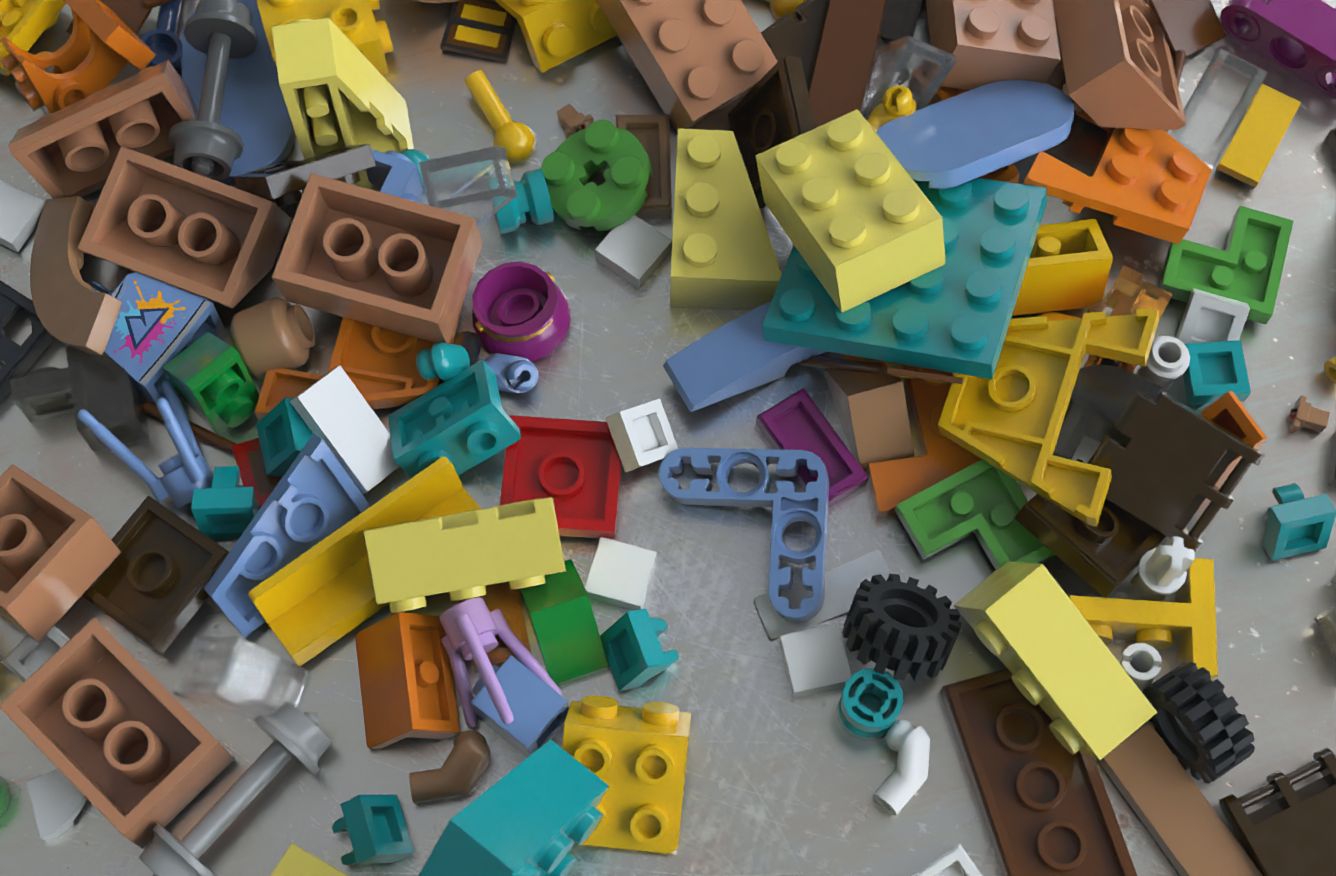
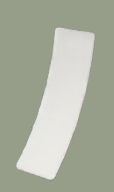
(839, 593)

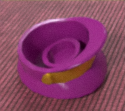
(520, 311)

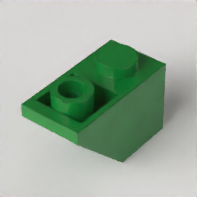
(214, 382)

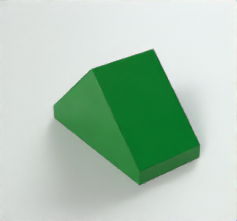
(565, 626)

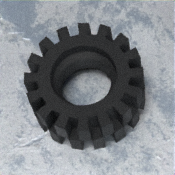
(901, 627)
(1199, 722)

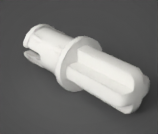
(1162, 570)

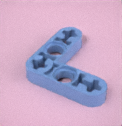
(787, 508)

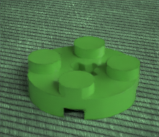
(583, 154)

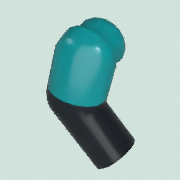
(449, 359)

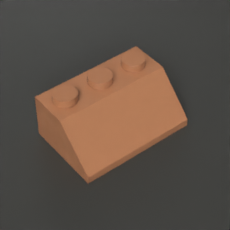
(1118, 64)
(78, 145)
(184, 228)

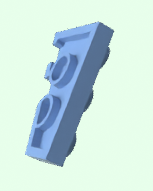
(299, 513)

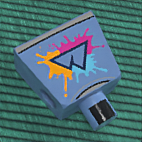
(154, 328)

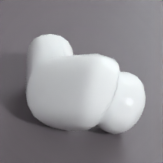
(912, 765)

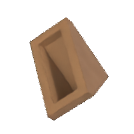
(871, 414)

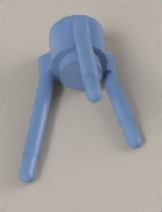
(182, 471)

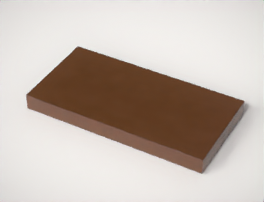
(1036, 797)

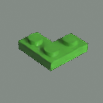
(1243, 272)
(971, 502)

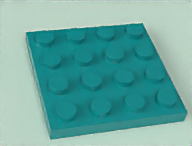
(941, 319)

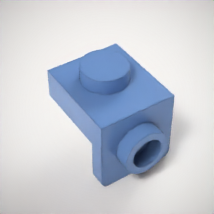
(395, 175)

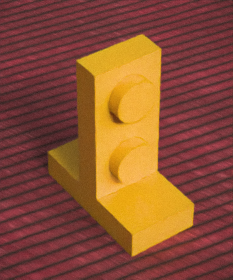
(1186, 621)

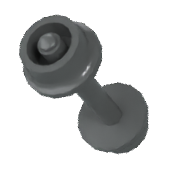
(221, 32)

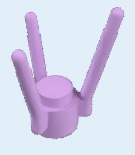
(472, 632)

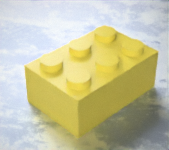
(851, 210)

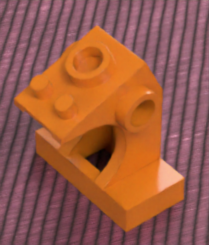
(83, 65)

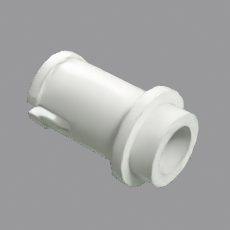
(1165, 362)
(1141, 664)

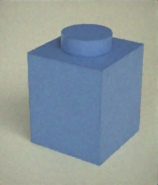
(534, 705)

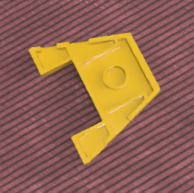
(1022, 409)

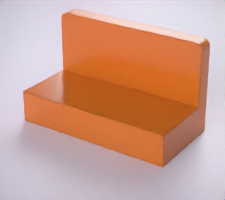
(406, 680)

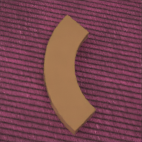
(59, 295)

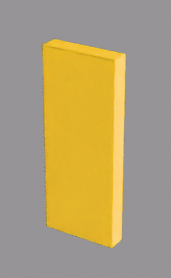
(1258, 135)

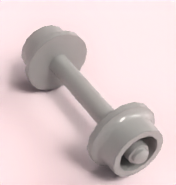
(294, 737)

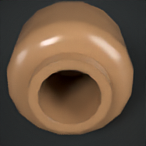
(272, 336)

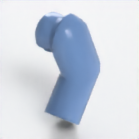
(513, 372)

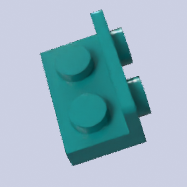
(454, 421)

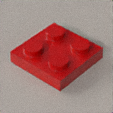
(572, 465)

